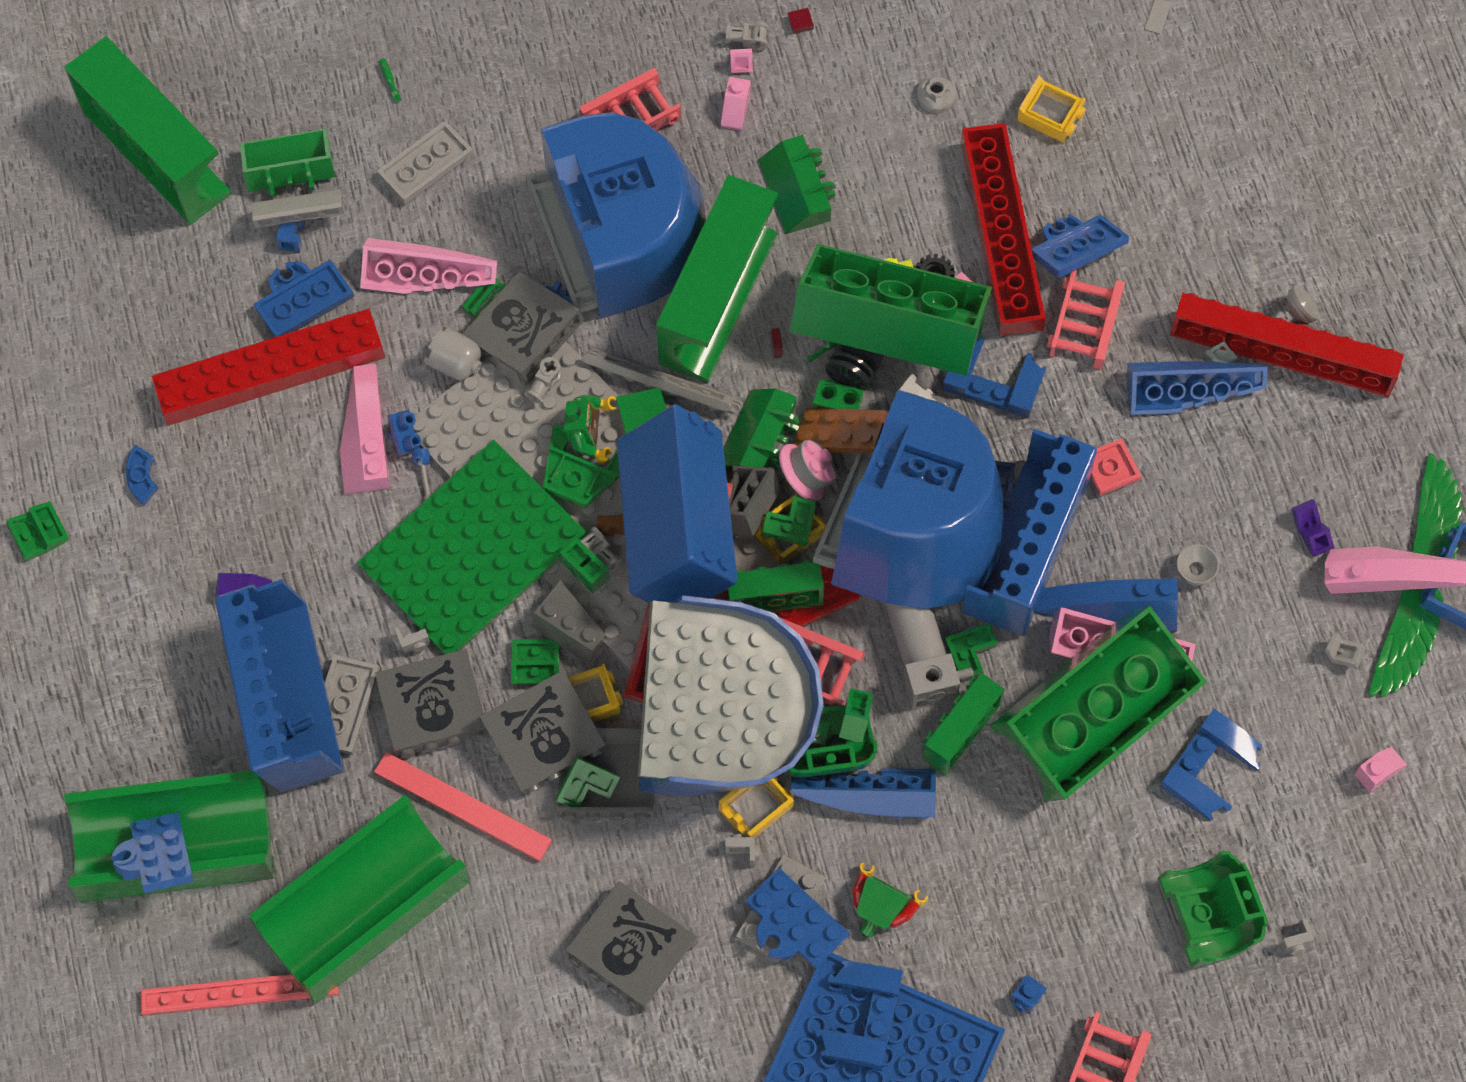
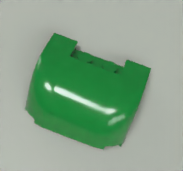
(838, 754)
(1216, 908)

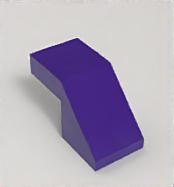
(1312, 530)
(233, 581)

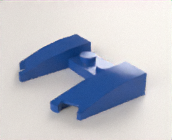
(1014, 400)
(1182, 779)
(871, 1048)

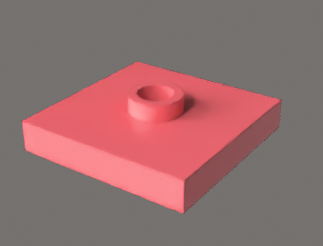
(1113, 468)

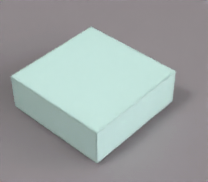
(1218, 355)

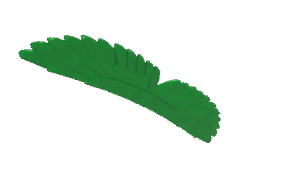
(1414, 626)

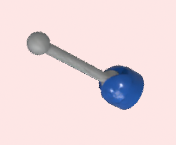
(421, 458)

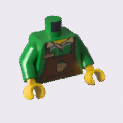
(582, 425)

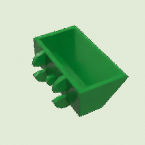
(287, 161)
(793, 174)
(761, 429)

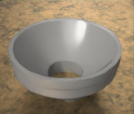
(935, 102)
(1301, 305)
(1198, 555)

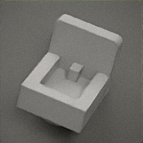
(412, 643)
(1344, 651)
(740, 844)
(1297, 943)

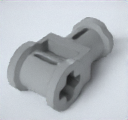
(749, 35)
(544, 379)
(601, 549)

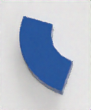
(138, 474)

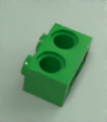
(839, 394)
(584, 565)
(855, 715)

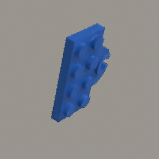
(1077, 243)
(302, 296)
(154, 854)
(794, 921)

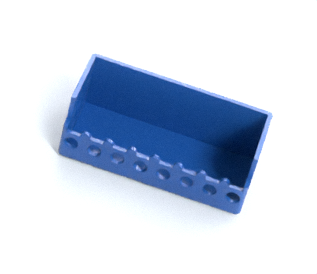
(676, 508)
(1033, 531)
(276, 679)

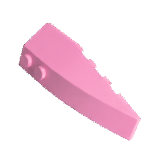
(416, 267)
(363, 438)
(1388, 570)
(1075, 631)

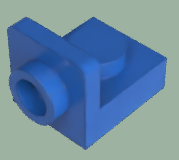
(1027, 994)

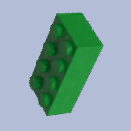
(779, 587)
(962, 724)

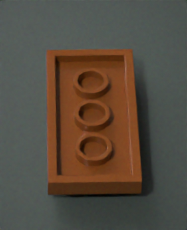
(842, 429)

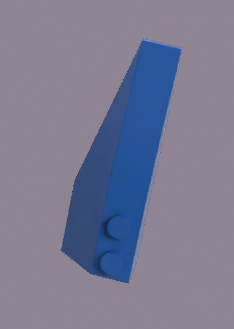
(1187, 384)
(1115, 599)
(888, 793)

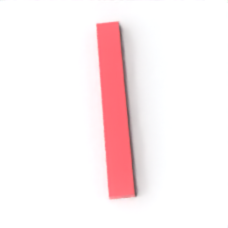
(463, 806)
(222, 994)

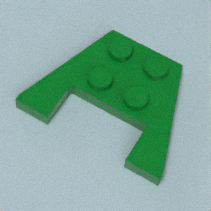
(573, 477)

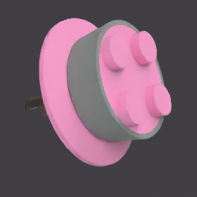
(807, 469)

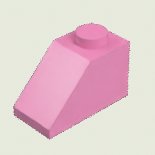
(735, 103)
(1379, 769)

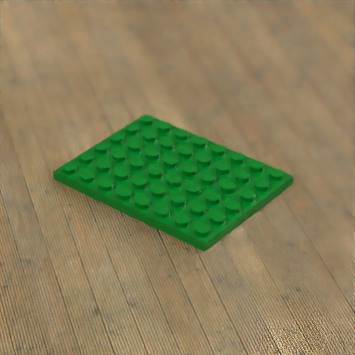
(471, 548)

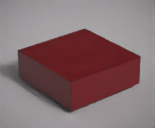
(800, 20)
(776, 342)

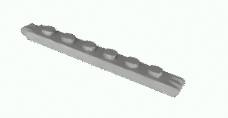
(654, 379)

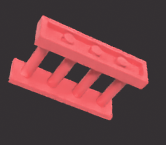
(629, 93)
(1101, 333)
(829, 646)
(1128, 1066)

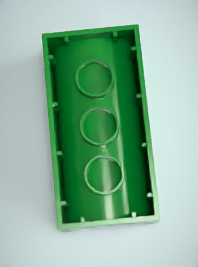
(146, 129)
(716, 279)
(890, 309)
(1100, 702)
(220, 820)
(359, 899)

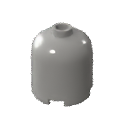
(454, 354)

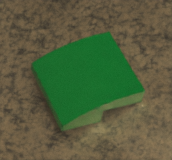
(37, 531)
(534, 660)

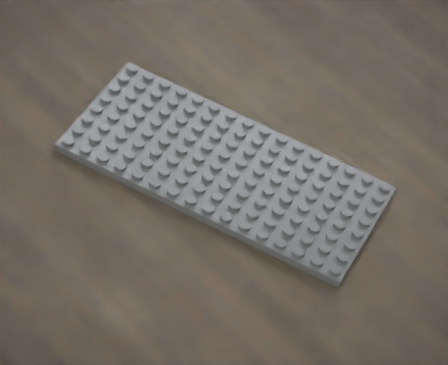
(496, 408)

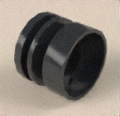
(853, 366)

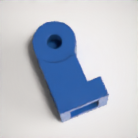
(288, 236)

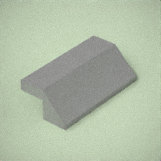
(297, 208)

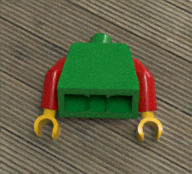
(882, 903)

